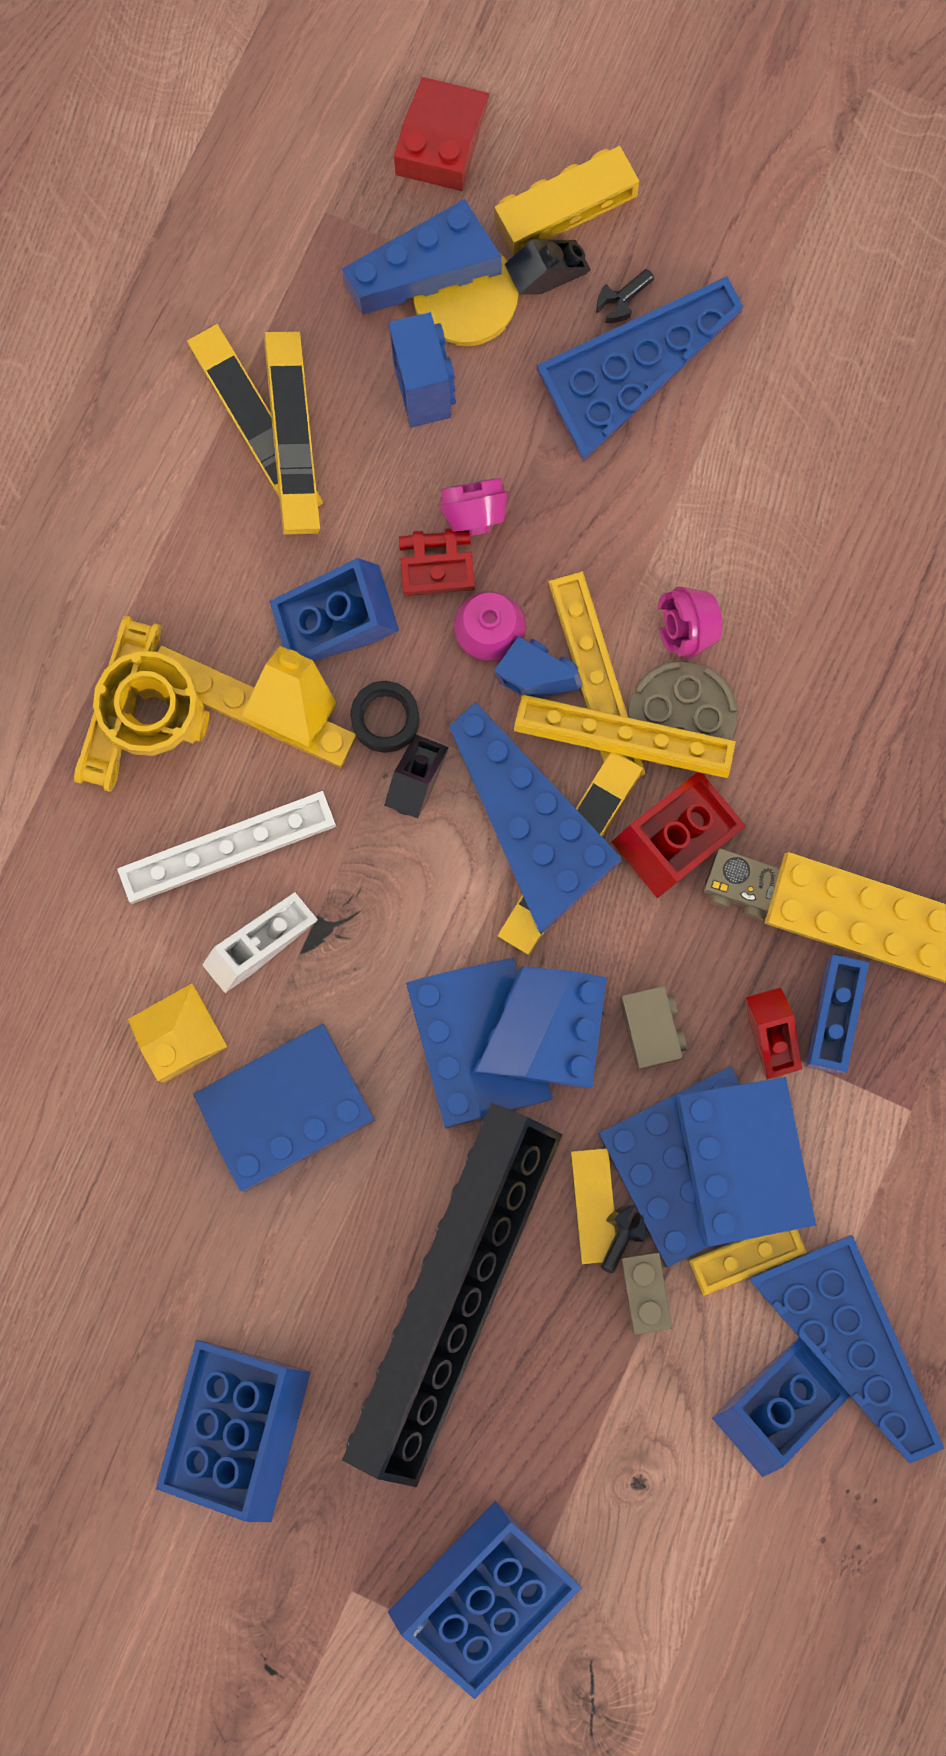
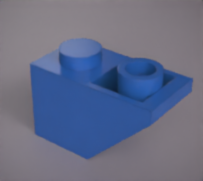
(534, 672)

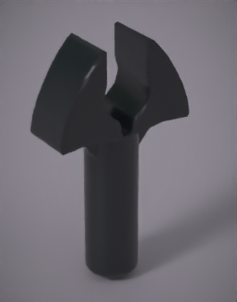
(622, 297)
(623, 1234)

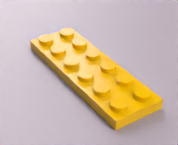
(860, 916)

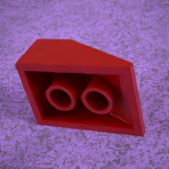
(440, 133)
(678, 834)

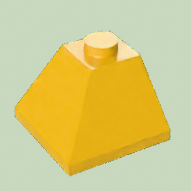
(290, 697)
(176, 1034)

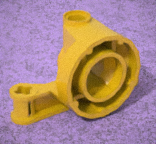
(133, 672)

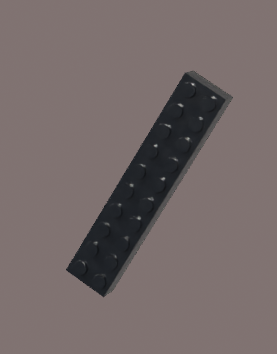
(452, 1297)

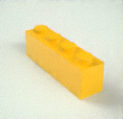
(566, 199)

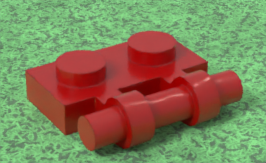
(436, 572)

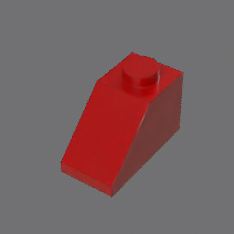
(774, 1032)

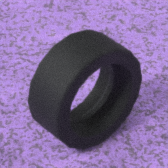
(381, 689)

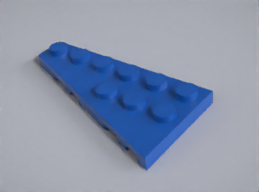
(619, 371)
(541, 832)
(843, 1323)

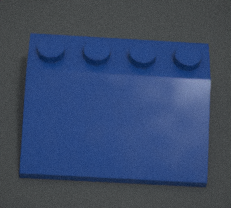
(454, 1023)
(283, 1108)
(745, 1161)
(233, 1432)
(483, 1600)

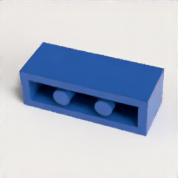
(836, 1014)

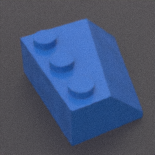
(548, 1029)

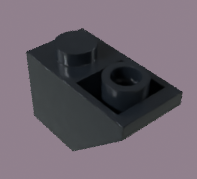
(546, 265)

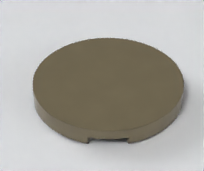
(686, 699)

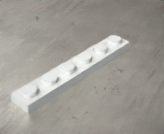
(226, 847)

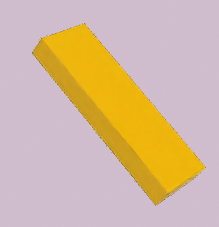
(593, 1203)
(744, 1259)

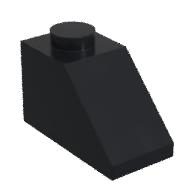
(415, 776)

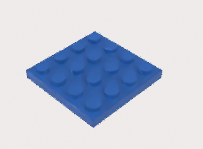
(656, 1171)

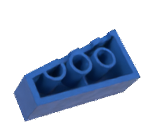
(429, 257)

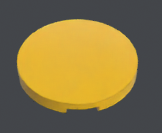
(472, 311)

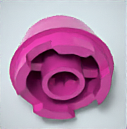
(474, 505)
(690, 621)
(488, 625)

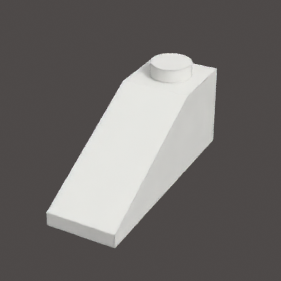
(258, 942)

